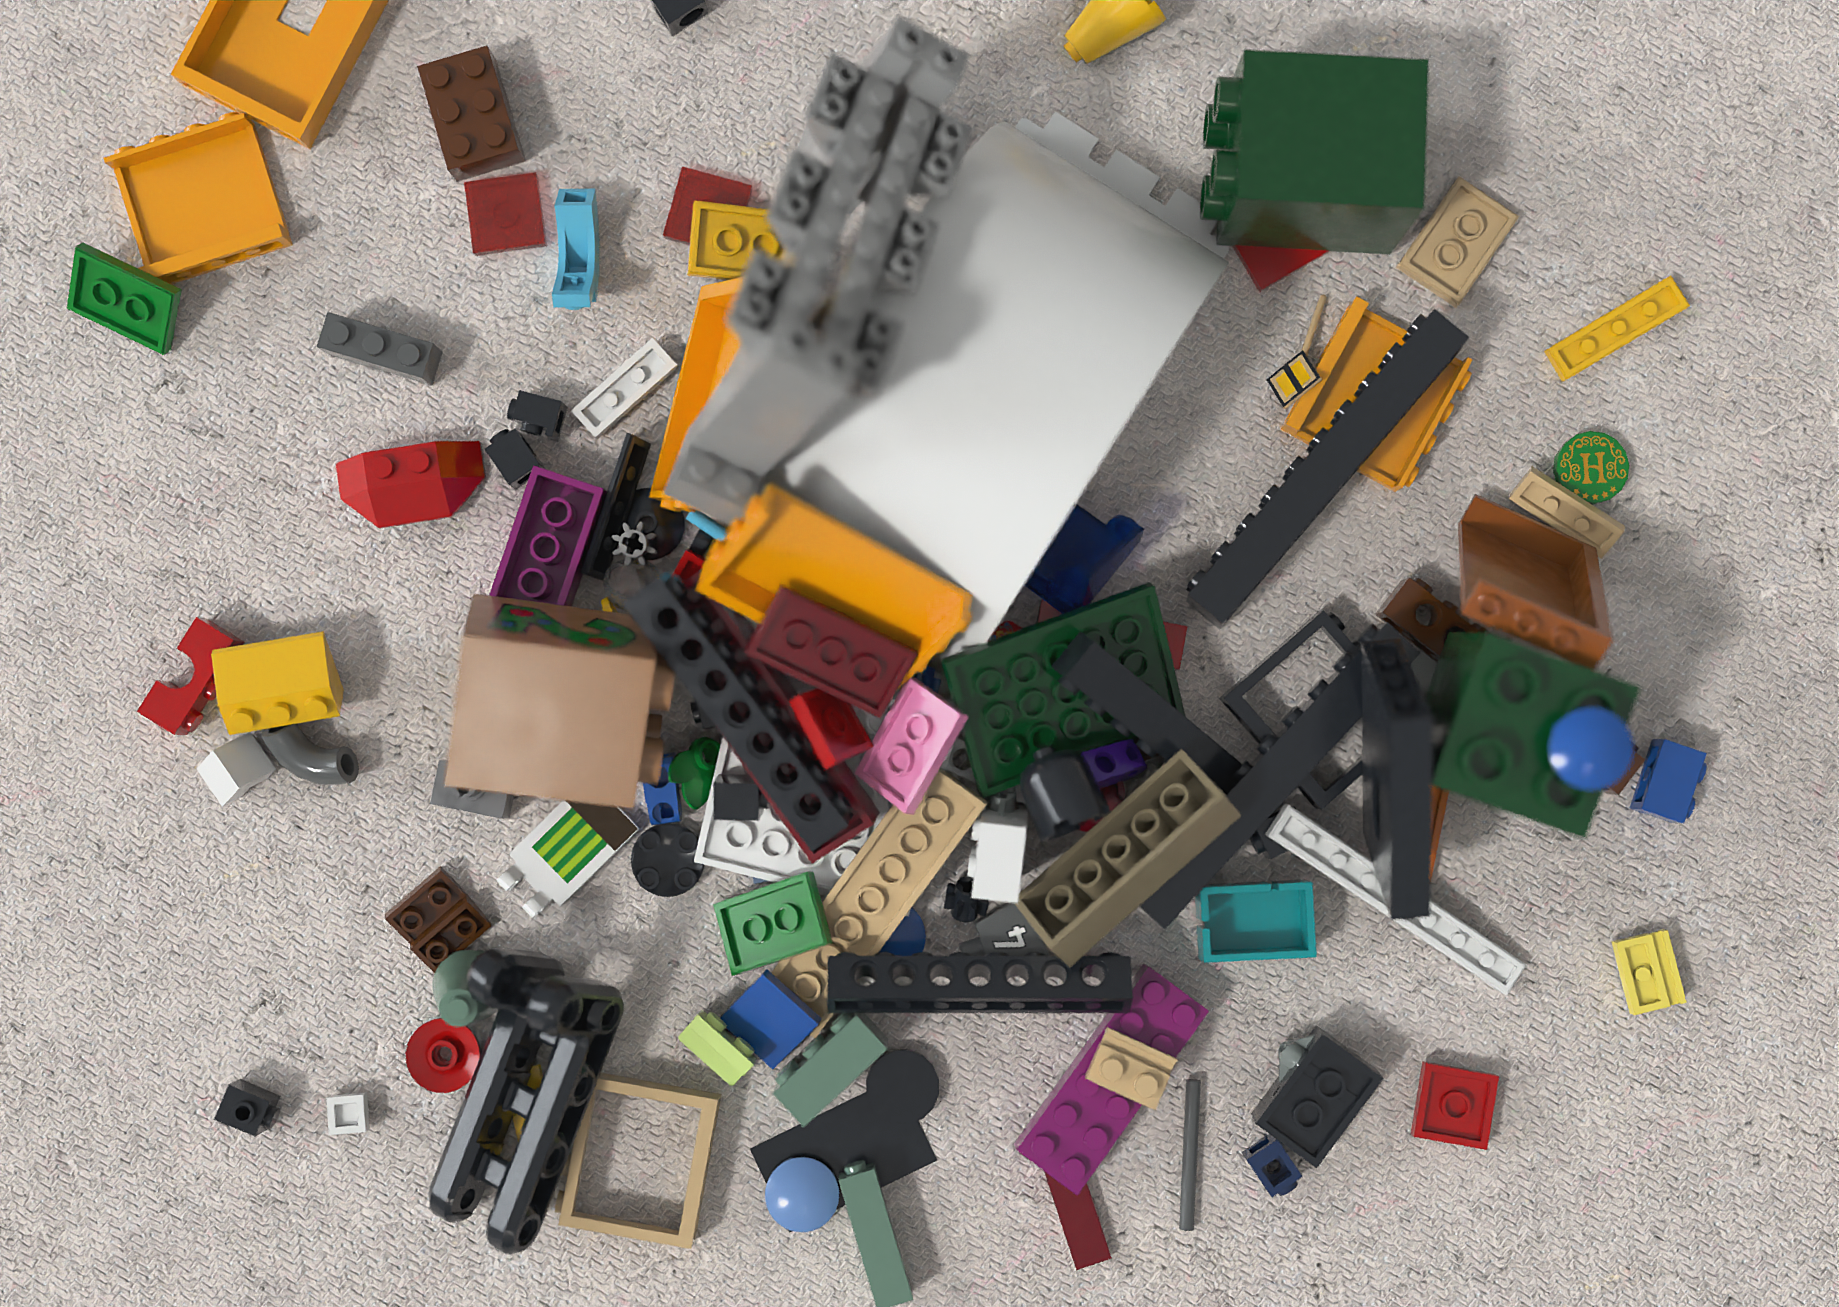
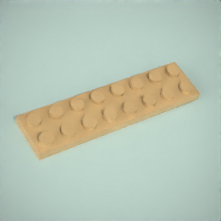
(883, 884)

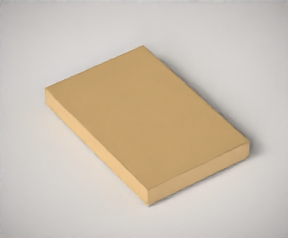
(1457, 242)

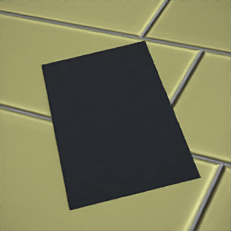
(846, 1136)

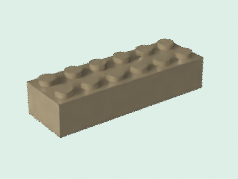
(1126, 858)

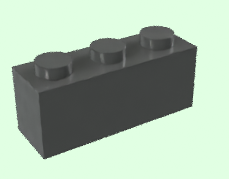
(379, 348)

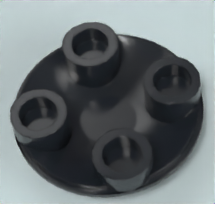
(665, 860)

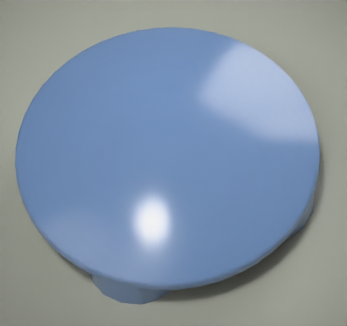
(802, 1194)

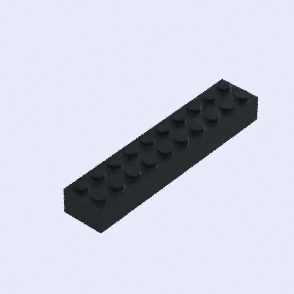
(1330, 464)

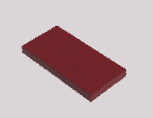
(830, 651)

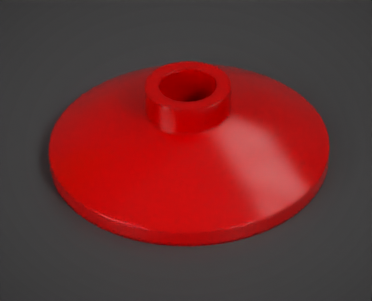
(430, 1068)

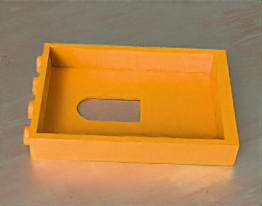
(271, 70)
(705, 361)

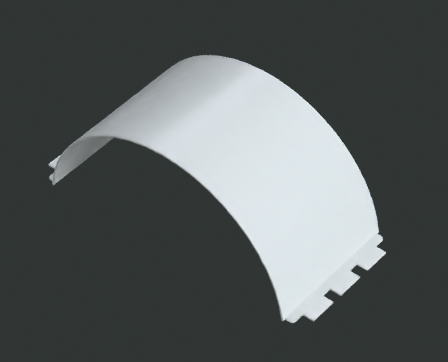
(1013, 362)

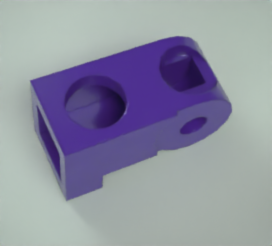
(1115, 762)

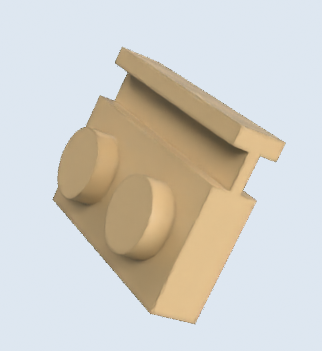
(1130, 1068)

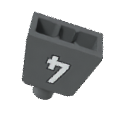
(1004, 932)

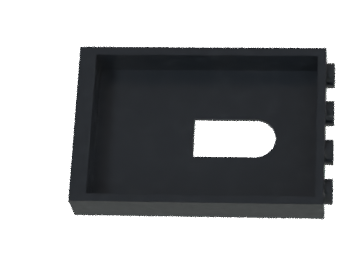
(1397, 778)

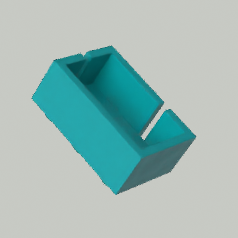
(1256, 921)

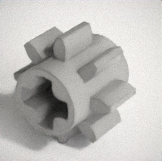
(631, 534)

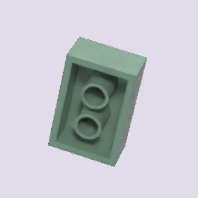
(829, 1065)

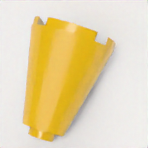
(1109, 25)

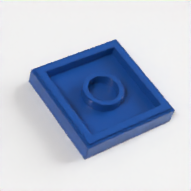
(770, 1018)

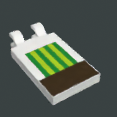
(567, 851)

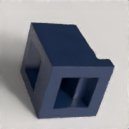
(1280, 1180)

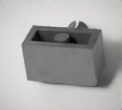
(469, 800)

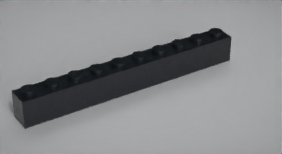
(1276, 772)

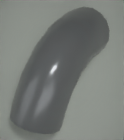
(307, 759)

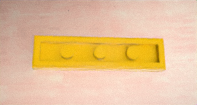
(1616, 328)

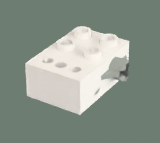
(1000, 849)

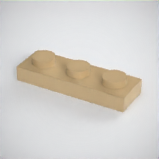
(1566, 511)

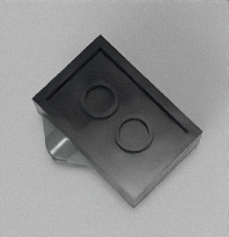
(1315, 1094)

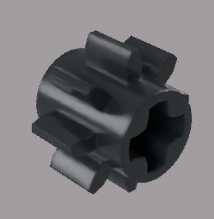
(961, 903)

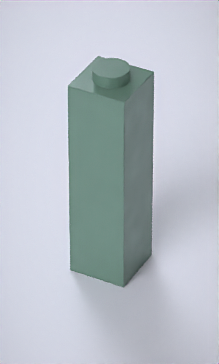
(875, 1234)

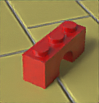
(181, 708)

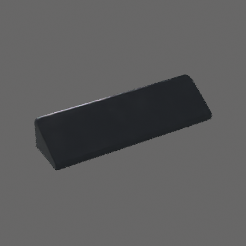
(616, 506)

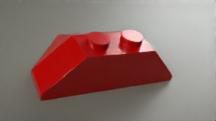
(411, 481)

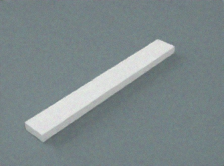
(1359, 877)

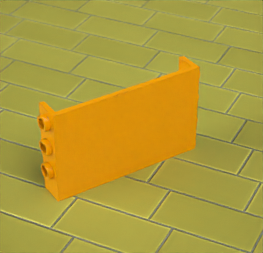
(835, 565)

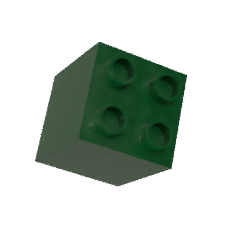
(1317, 151)
(1496, 721)

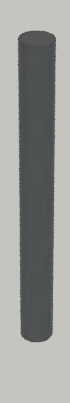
(1190, 1153)

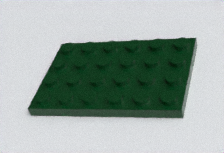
(1016, 694)

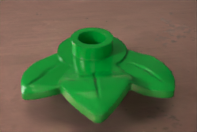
(695, 772)

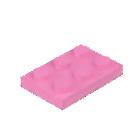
(911, 745)

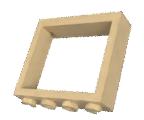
(573, 1168)

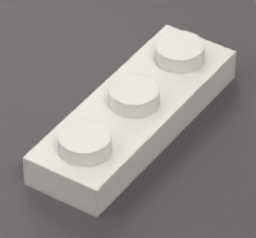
(624, 388)

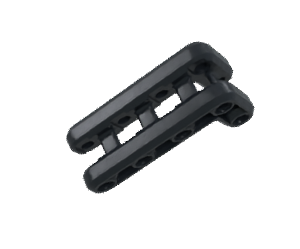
(534, 1008)

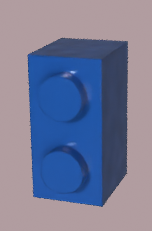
(1669, 781)

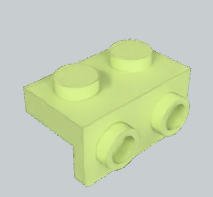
(717, 1048)

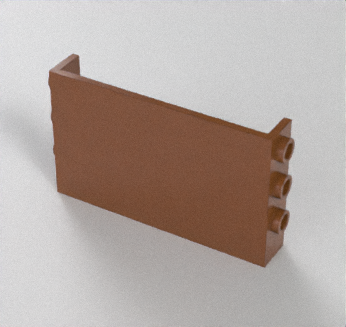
(1532, 583)

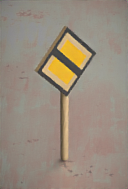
(1298, 374)

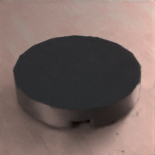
(902, 1086)

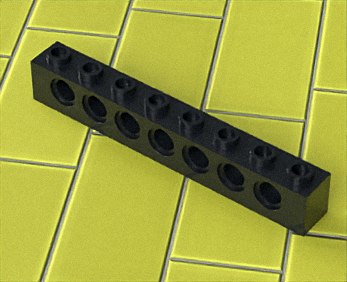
(812, 824)
(963, 996)

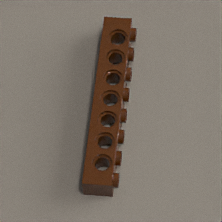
(1400, 613)

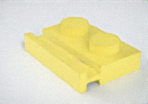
(1648, 972)

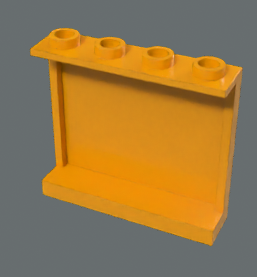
(200, 198)
(1347, 359)

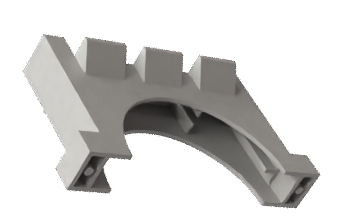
(865, 140)

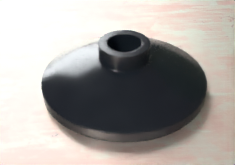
(667, 525)

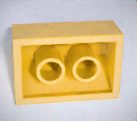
(276, 683)

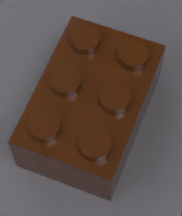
(471, 113)

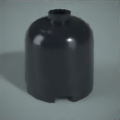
(1061, 792)

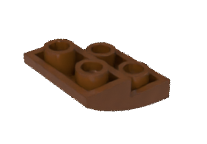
(437, 919)

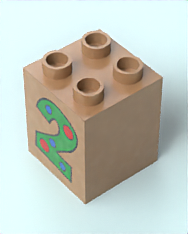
(557, 703)

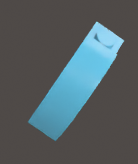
(577, 249)

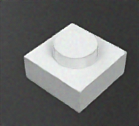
(347, 1113)

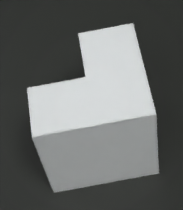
(235, 768)

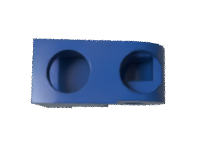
(663, 798)

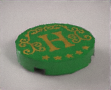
(1592, 466)

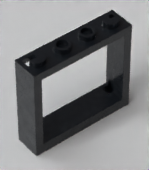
(1259, 730)

